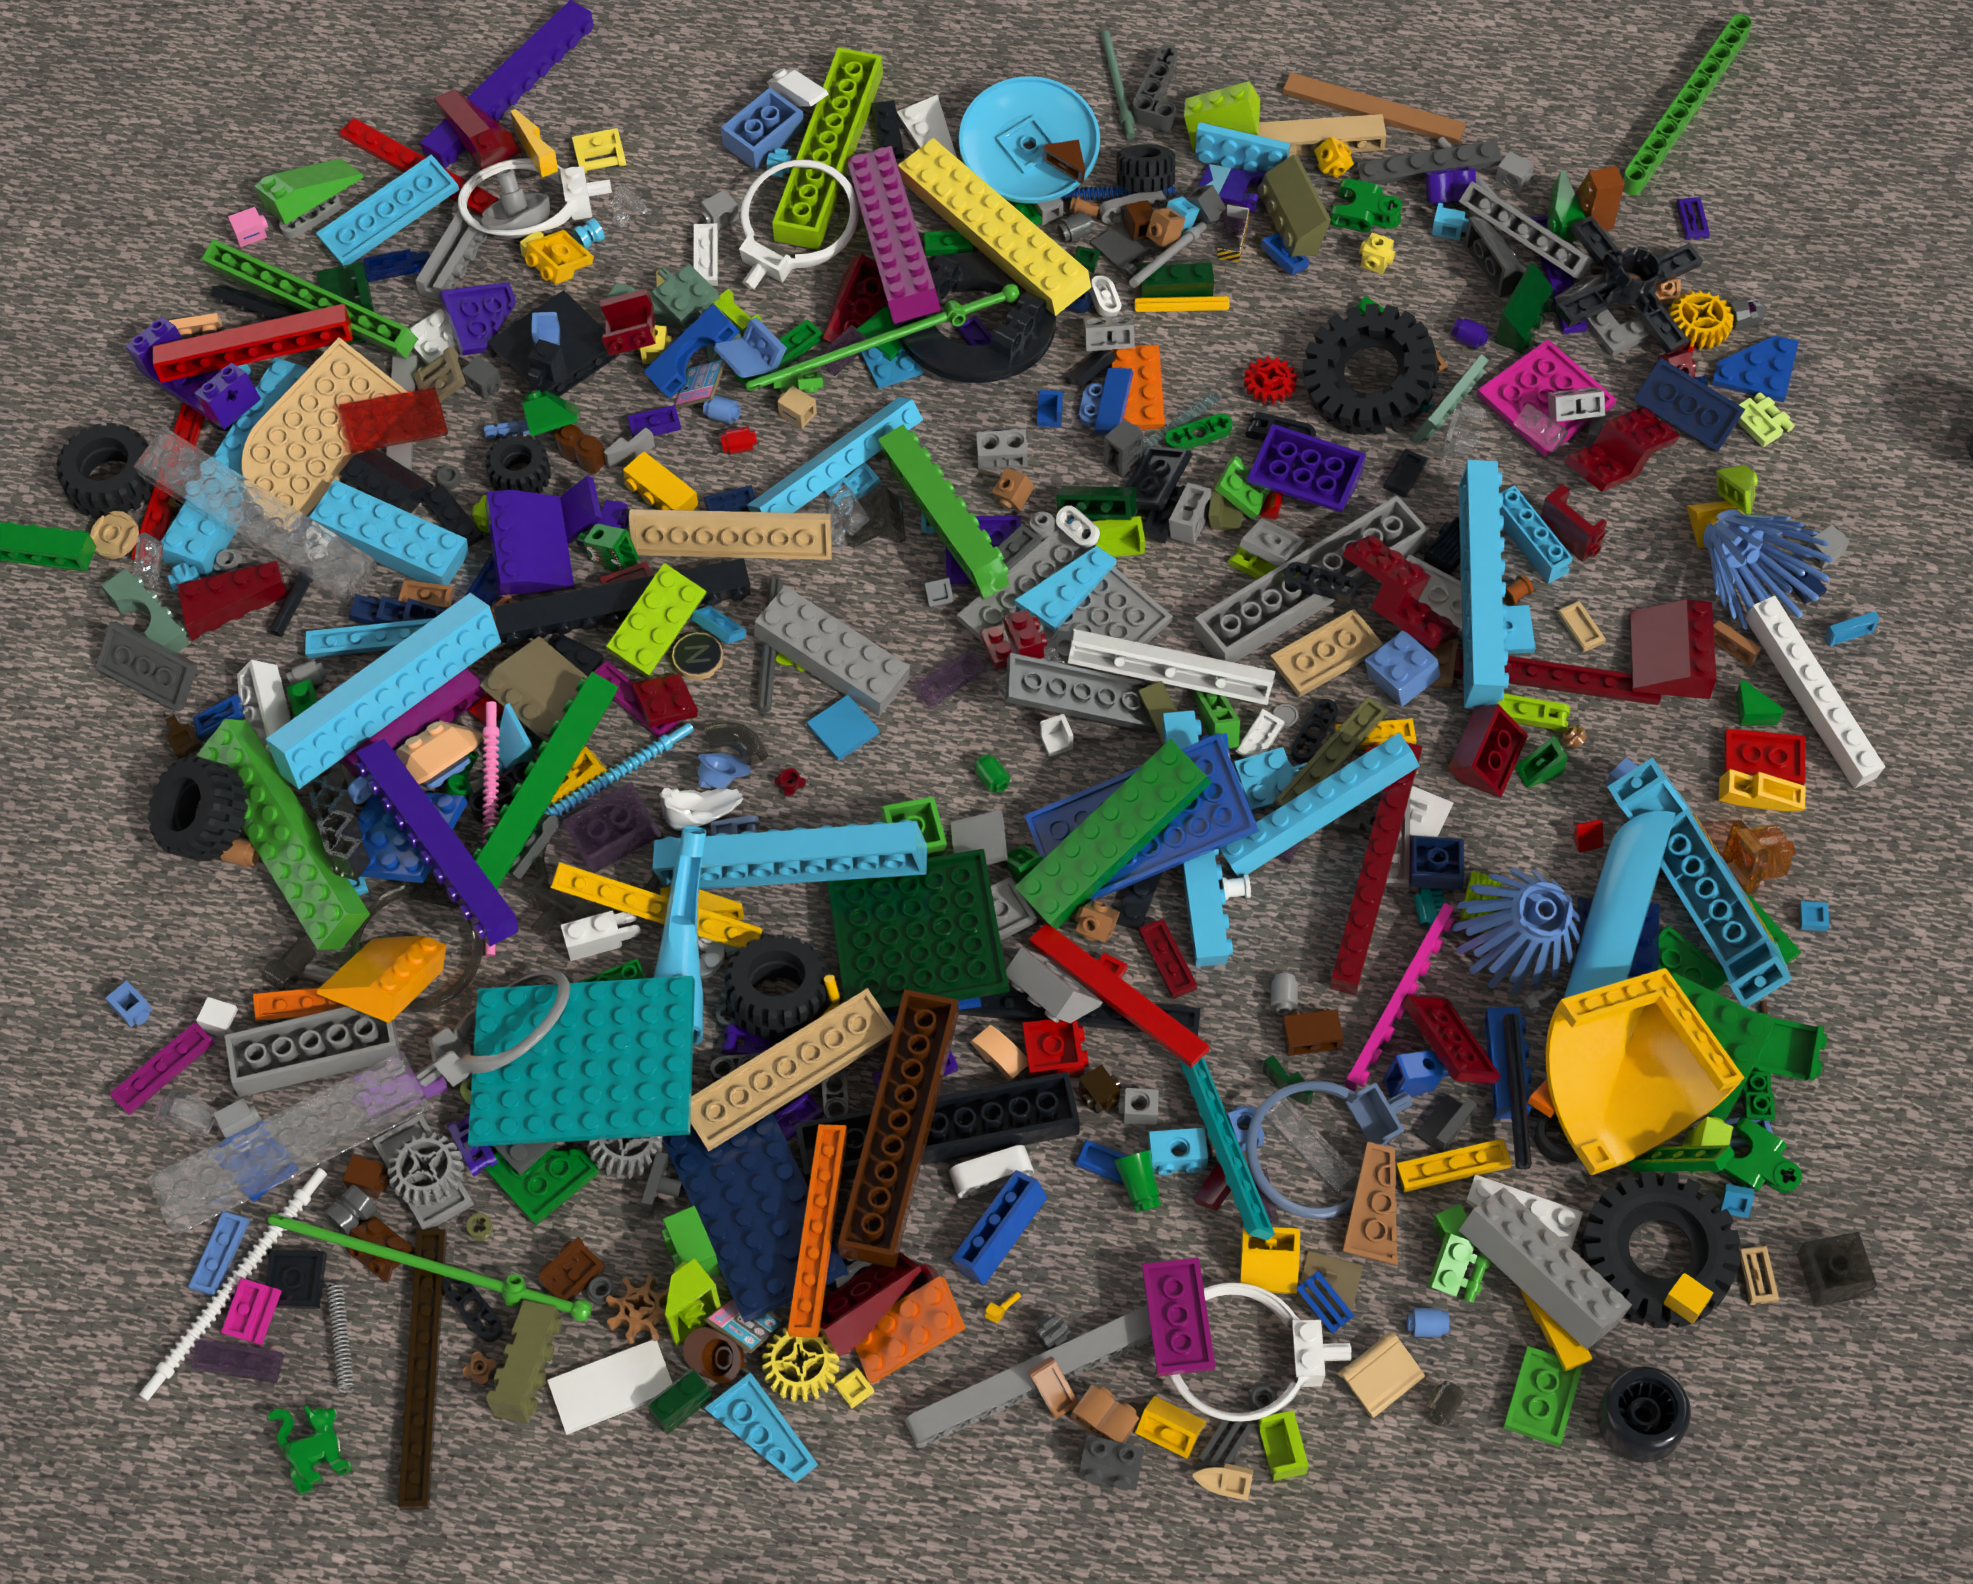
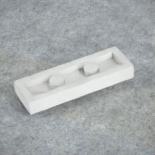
(706, 251)

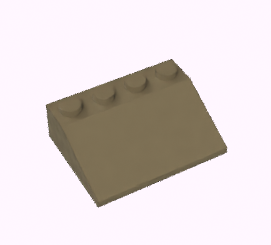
(535, 684)

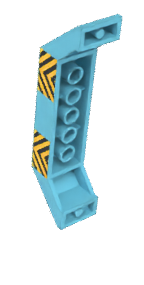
(1707, 887)

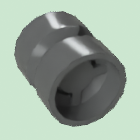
(351, 1210)

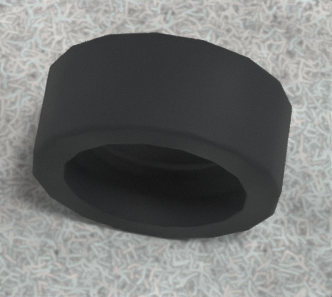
(1548, 1149)

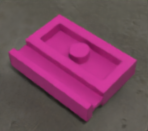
(251, 1311)

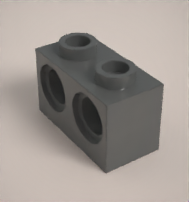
(1123, 448)

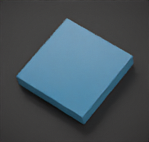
(843, 728)

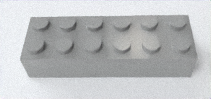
(831, 651)
(307, 1049)
(1545, 1268)

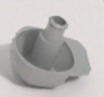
(515, 208)

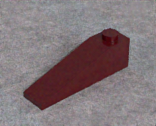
(478, 132)
(857, 299)

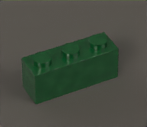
(1099, 502)

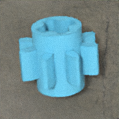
(780, 156)
(182, 573)

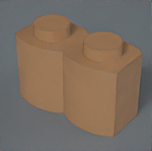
(1104, 1416)

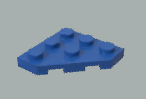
(1759, 368)

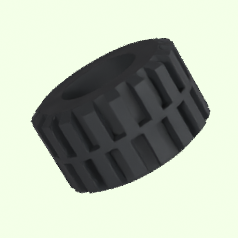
(1145, 168)
(514, 451)

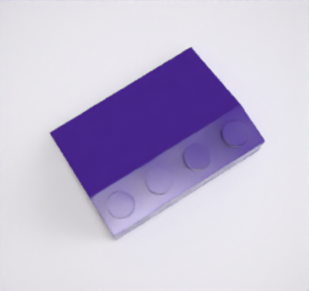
(1307, 468)
(528, 542)

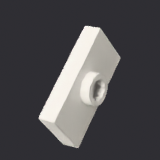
(1260, 735)

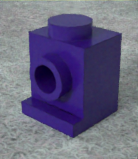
(614, 514)

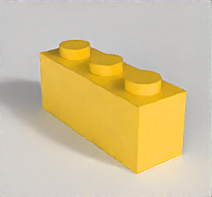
(658, 485)

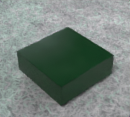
(1087, 257)

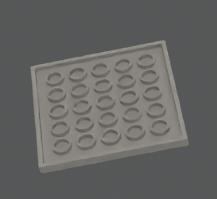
(1112, 609)

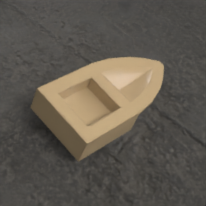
(1226, 1481)

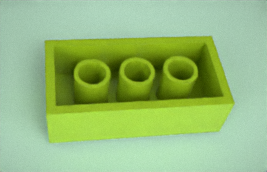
(655, 620)

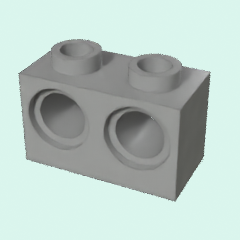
(1108, 333)
(1576, 404)
(1002, 453)
(1190, 513)

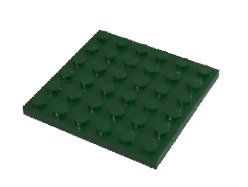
(920, 932)

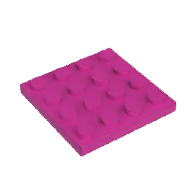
(1531, 380)

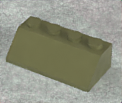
(1295, 207)

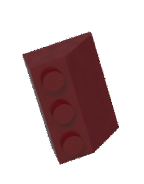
(1488, 750)

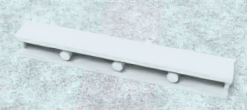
(1170, 667)

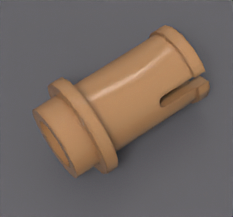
(1079, 205)

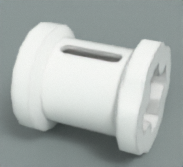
(1236, 887)

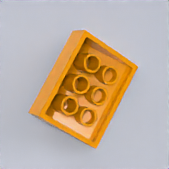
(386, 975)

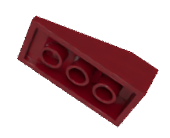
(862, 1302)

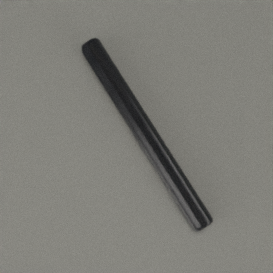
(1517, 1091)

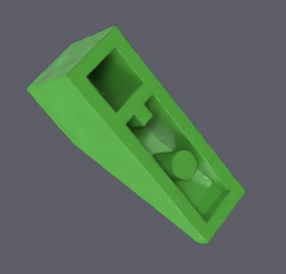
(1218, 716)

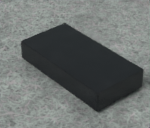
(1090, 367)
(1405, 473)

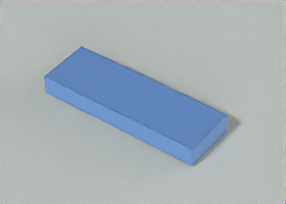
(218, 1253)

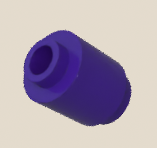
(1470, 333)

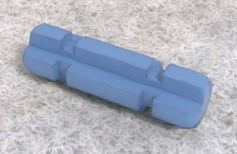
(506, 429)

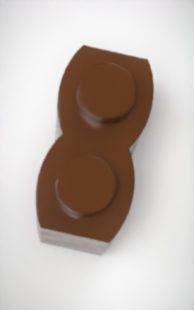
(580, 448)

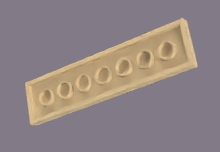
(731, 534)
(789, 1069)

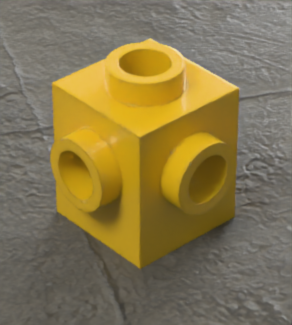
(1333, 157)

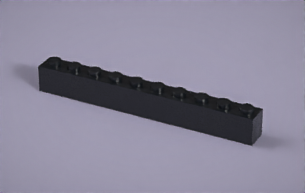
(609, 603)

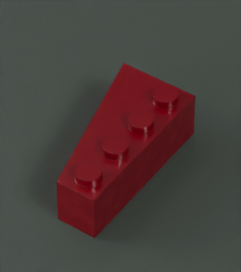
(229, 596)

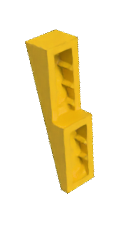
(539, 152)

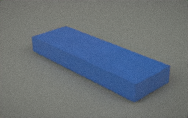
(1113, 399)

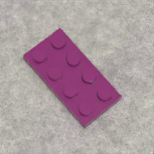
(1178, 1317)

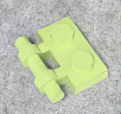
(1761, 425)

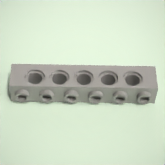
(1526, 230)

